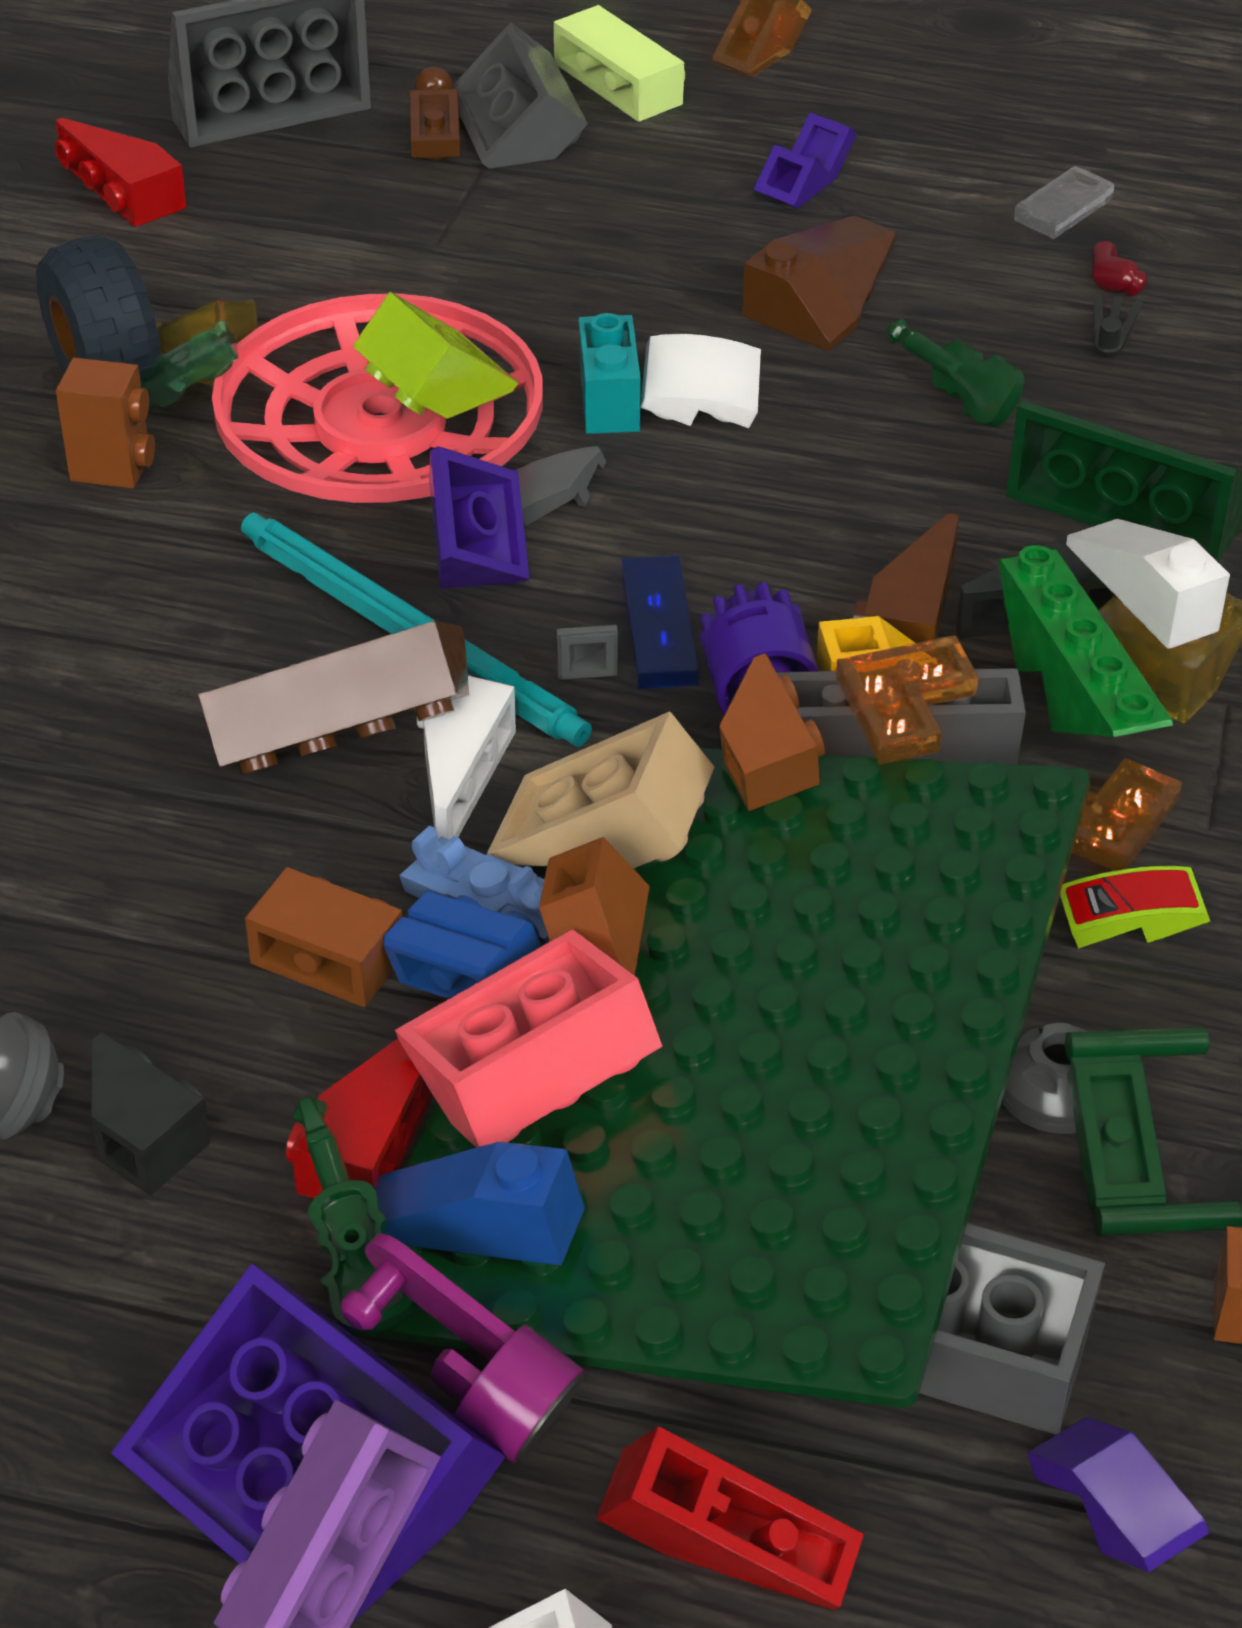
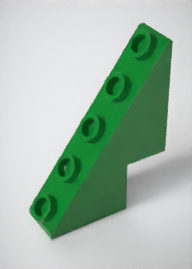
(1084, 668)

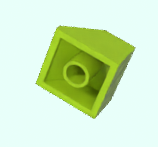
(429, 361)

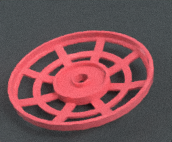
(348, 405)

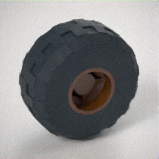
(96, 304)

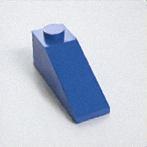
(487, 1203)

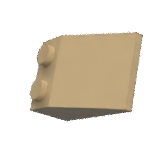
(628, 788)

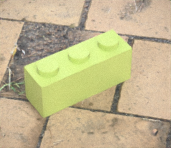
(619, 63)

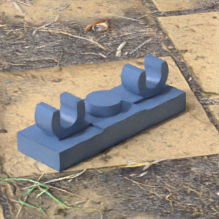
(456, 870)

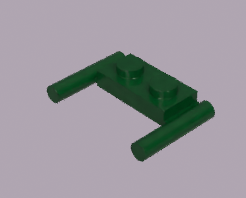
(1119, 1133)

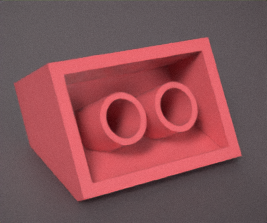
(530, 1038)

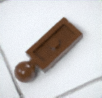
(434, 116)

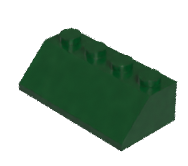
(1110, 475)

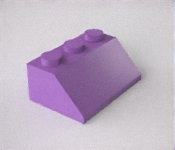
(329, 1526)

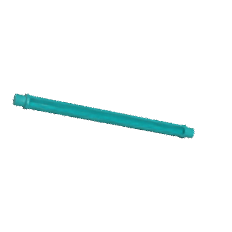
(396, 615)

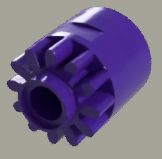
(748, 627)

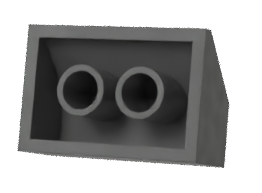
(517, 103)
(1013, 1329)

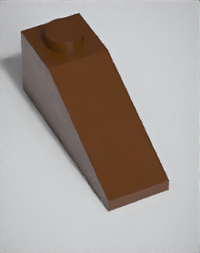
(915, 584)

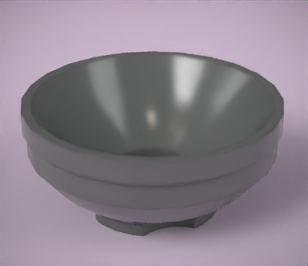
(27, 1073)
(1037, 1086)

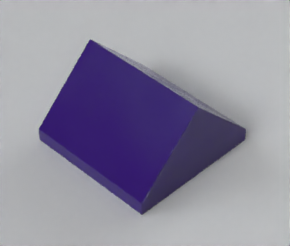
(476, 521)

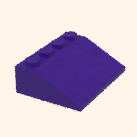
(244, 1397)

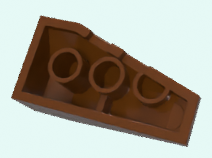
(817, 279)

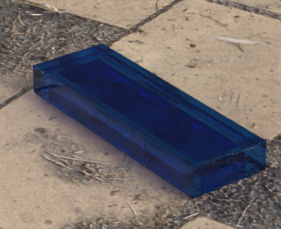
(659, 622)

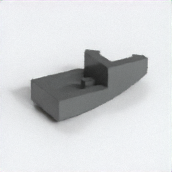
(557, 480)

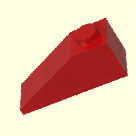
(372, 1118)
(727, 1520)

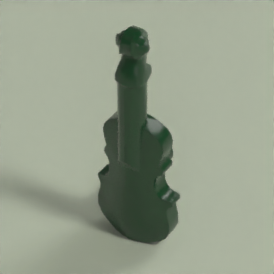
(986, 387)
(345, 1218)

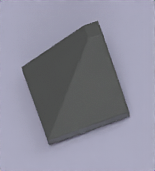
(587, 652)

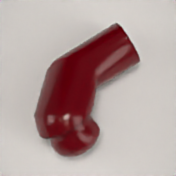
(1114, 272)

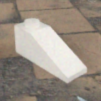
(1158, 577)
(465, 751)

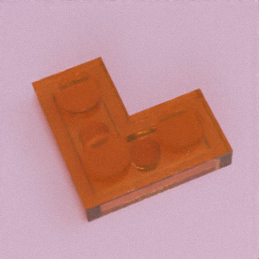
(893, 691)
(1125, 814)

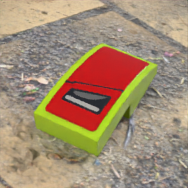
(1119, 901)

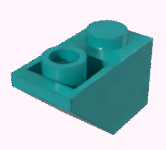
(609, 374)

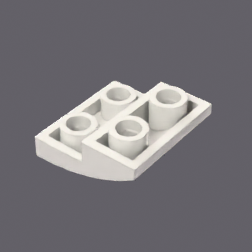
(701, 374)

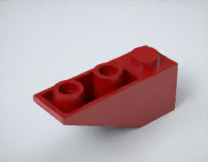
(125, 171)

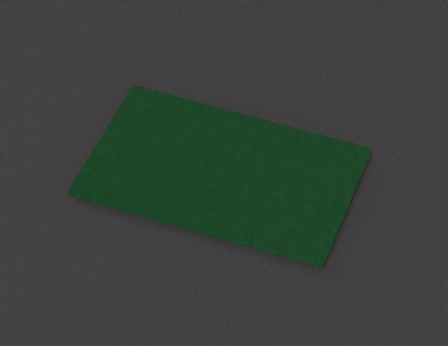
(825, 1091)

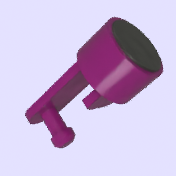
(525, 1377)

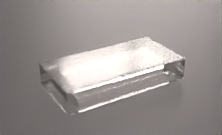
(1064, 202)

